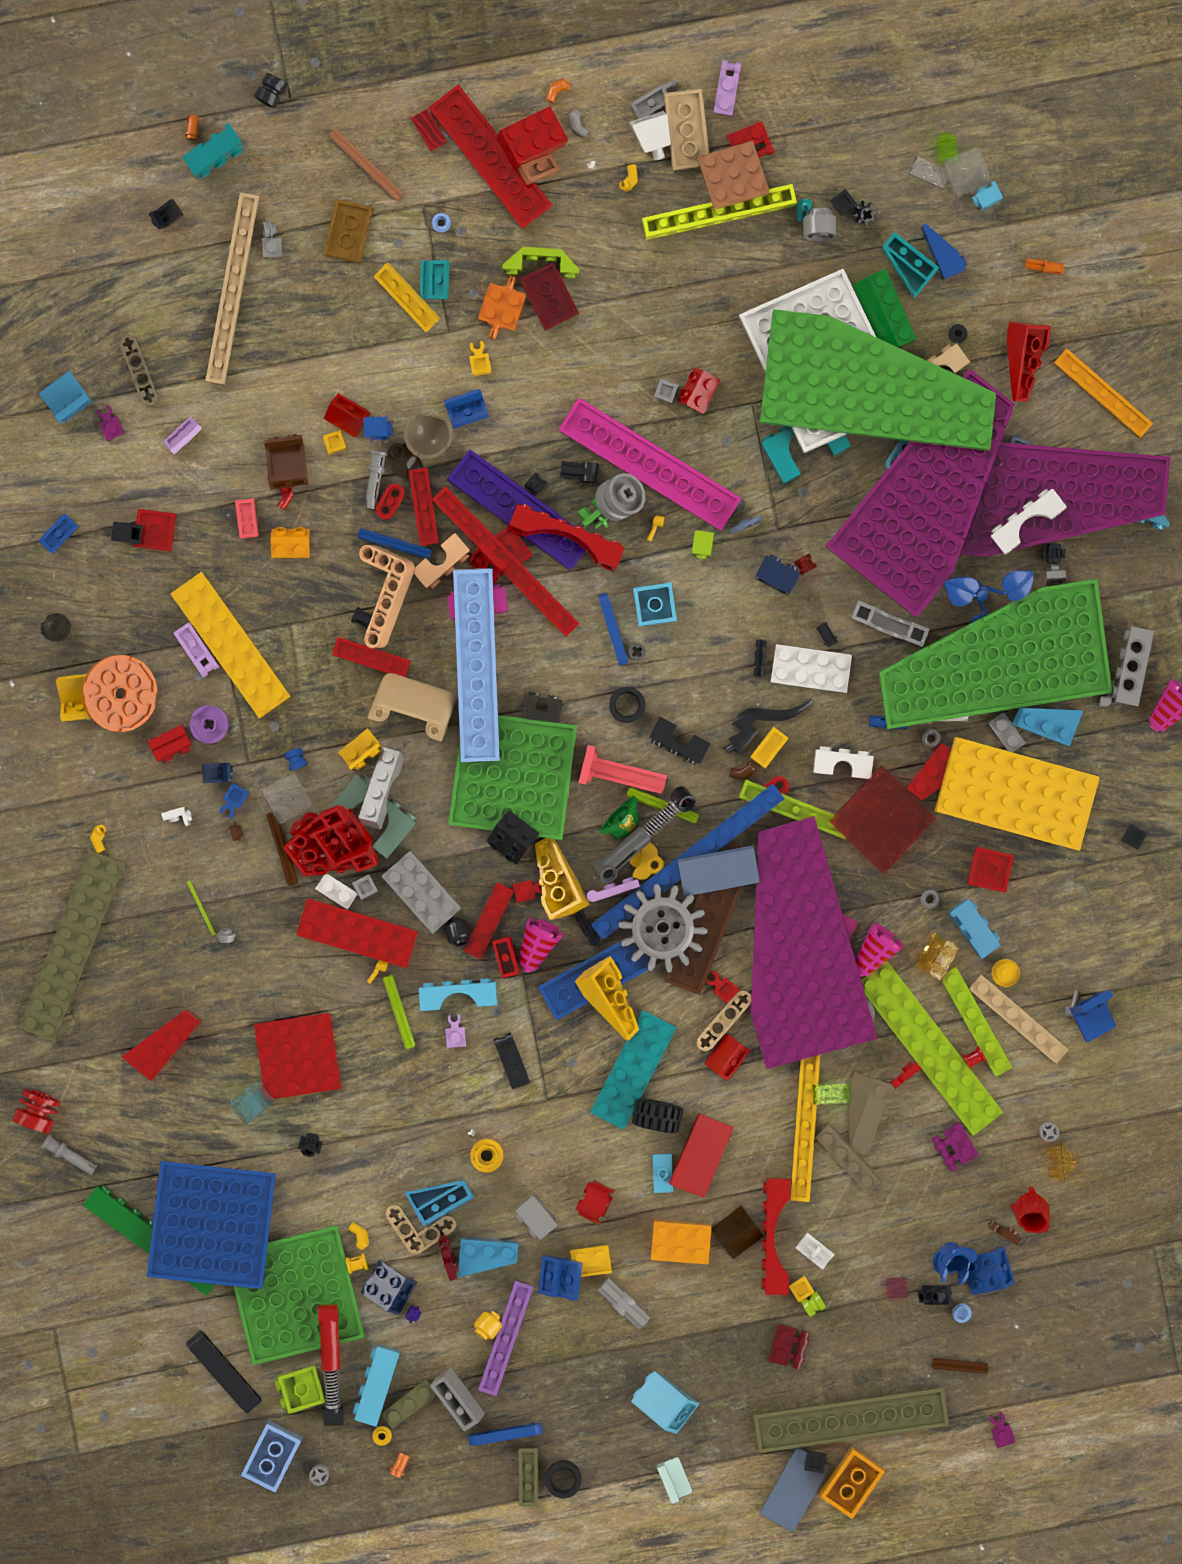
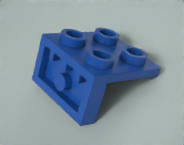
(1093, 1015)
(990, 1272)

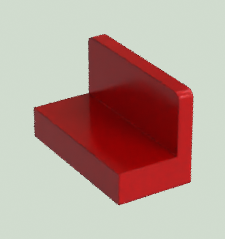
(346, 415)
(727, 1057)

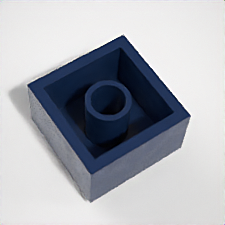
(777, 574)

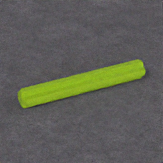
(659, 804)
(399, 1012)

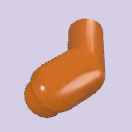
(556, 87)

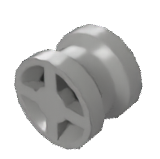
(1051, 1134)
(317, 1477)

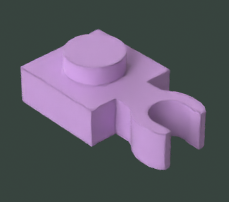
(455, 1035)

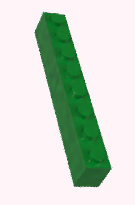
(128, 1222)

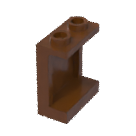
(286, 462)

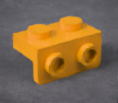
(290, 543)

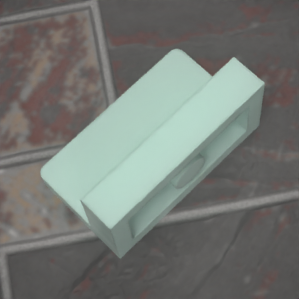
(674, 1479)

